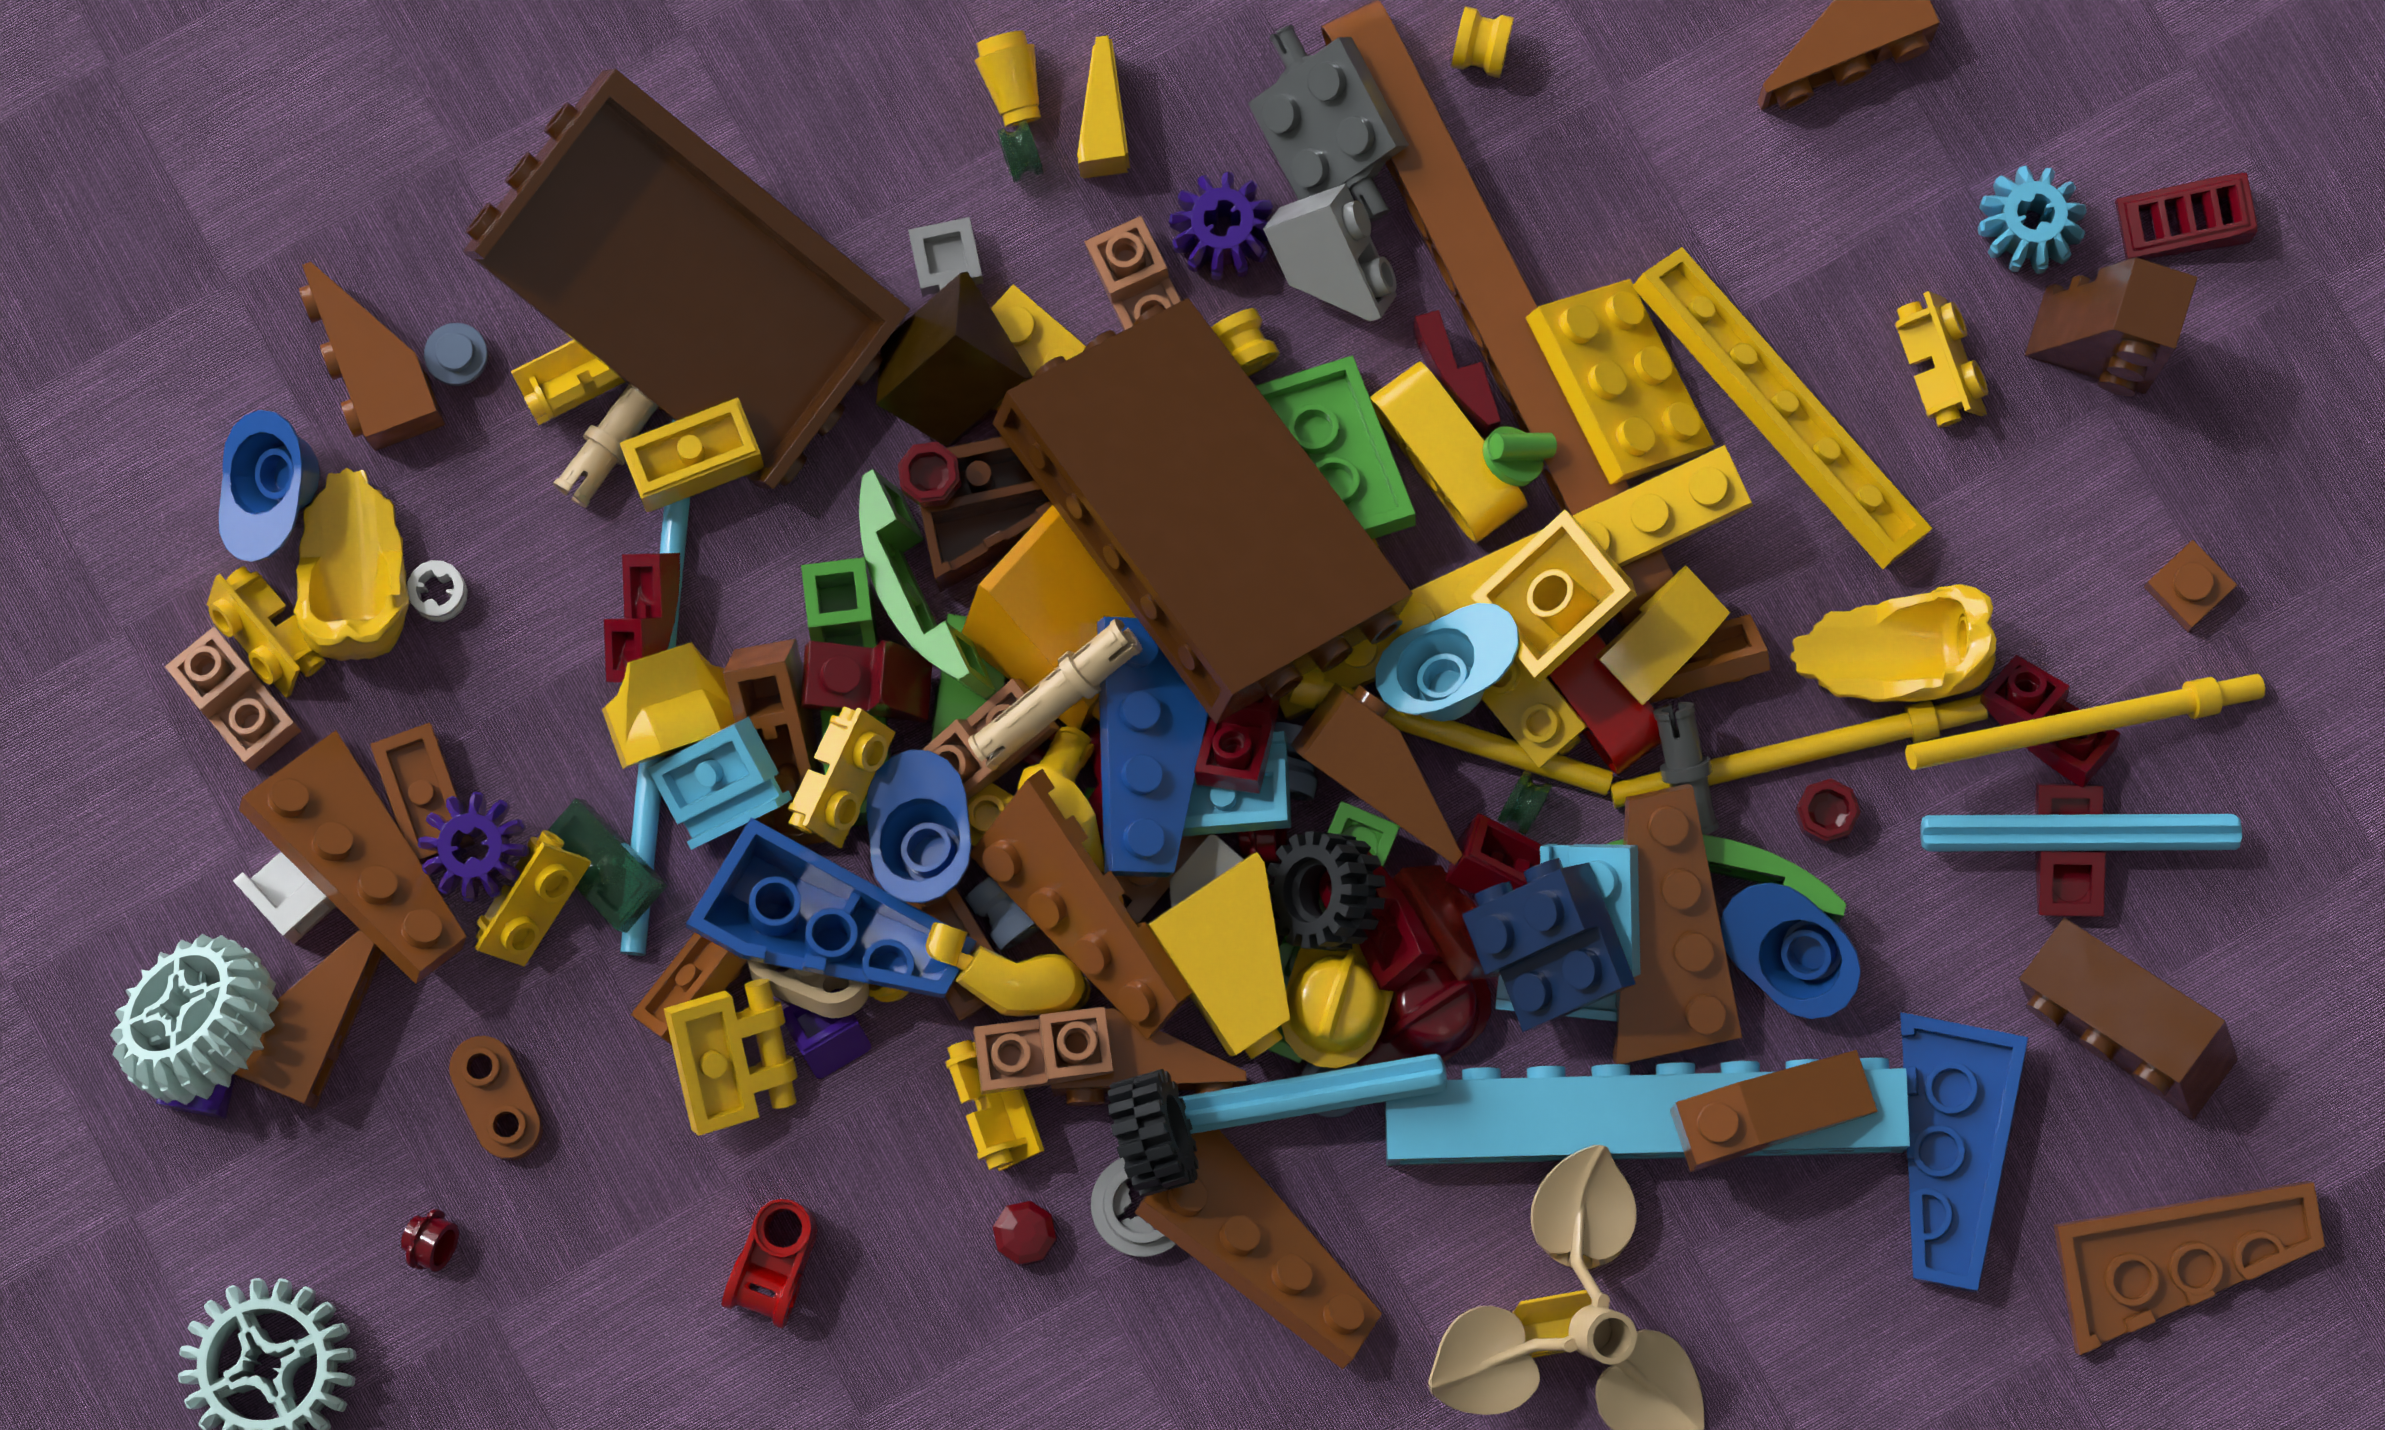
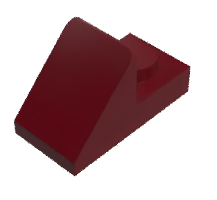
(879, 680)

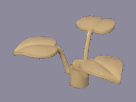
(1484, 1356)

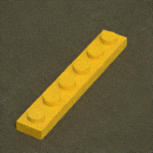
(1782, 407)

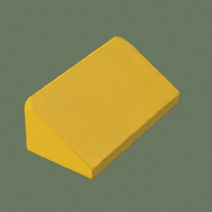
(692, 455)

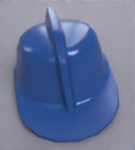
(264, 484)
(918, 826)
(1791, 950)

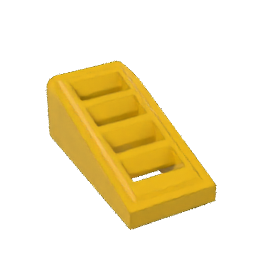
(1102, 134)

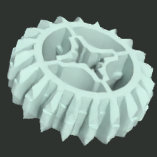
(194, 1019)
(252, 1337)

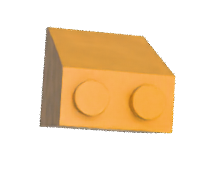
(1042, 605)

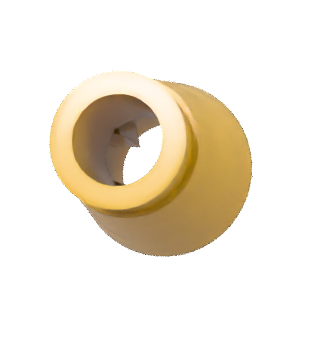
(1010, 75)

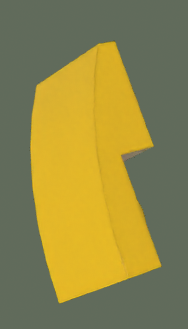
(1663, 635)

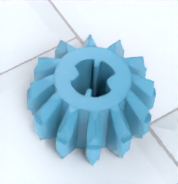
(2008, 213)

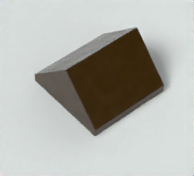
(949, 364)

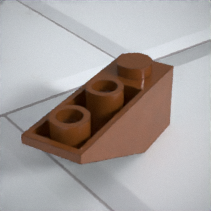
(1847, 43)
(382, 374)
(1136, 1056)

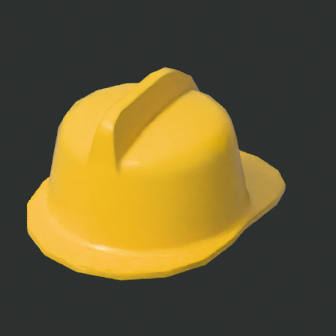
(1333, 1007)

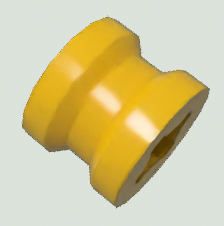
(1482, 42)
(1245, 340)

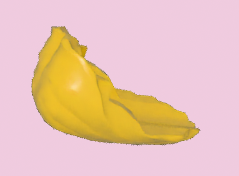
(351, 571)
(1903, 647)

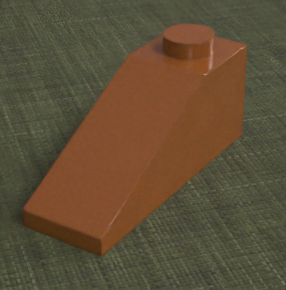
(767, 687)
(1371, 759)
(314, 1024)
(1772, 1109)

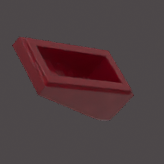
(2207, 191)
(1492, 856)

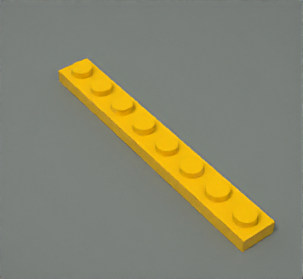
(1623, 525)

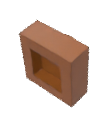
(2190, 585)

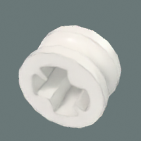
(430, 608)

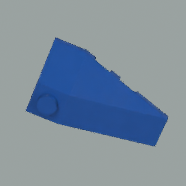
(813, 916)

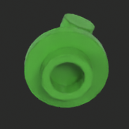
(1517, 455)

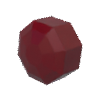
(929, 474)
(1827, 811)
(1024, 1233)

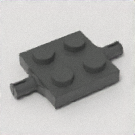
(1328, 121)

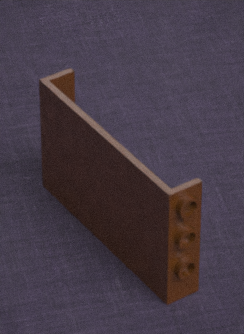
(684, 273)
(1202, 509)

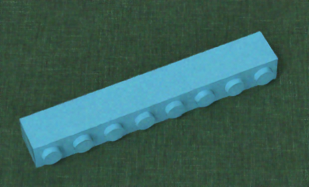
(1630, 1114)

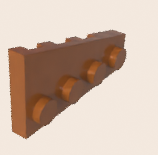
(351, 849)
(1057, 884)
(1685, 979)
(1262, 1250)
(2158, 1259)

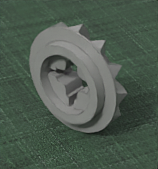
(1108, 1203)

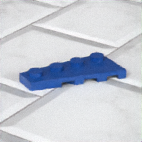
(1148, 759)
(1960, 1127)

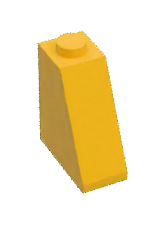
(1230, 957)

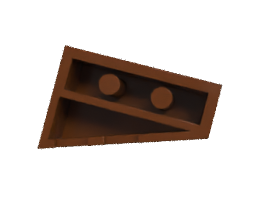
(2114, 326)
(986, 513)
(2129, 1018)

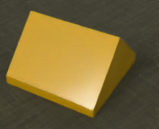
(1557, 593)

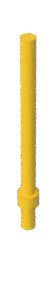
(2196, 699)
(1919, 722)
(1467, 738)

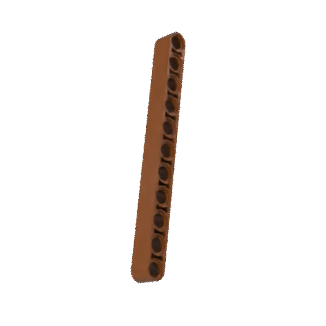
(1484, 279)

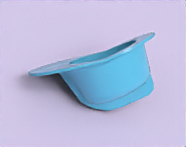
(1448, 662)

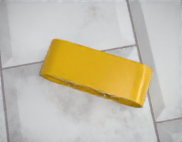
(1446, 451)

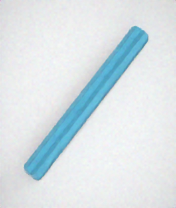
(2081, 832)
(1316, 1093)

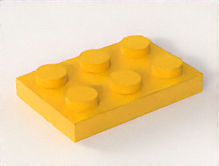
(1619, 381)

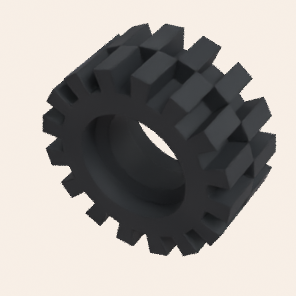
(1351, 896)
(1153, 1132)

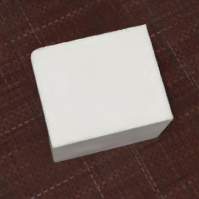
(286, 897)

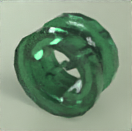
(1019, 151)
(1525, 803)

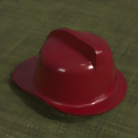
(1432, 1016)

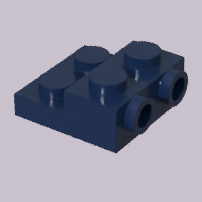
(1549, 942)

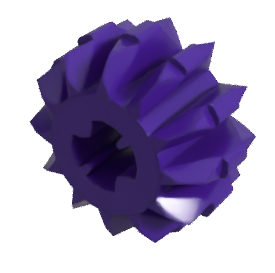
(1202, 215)
(474, 869)

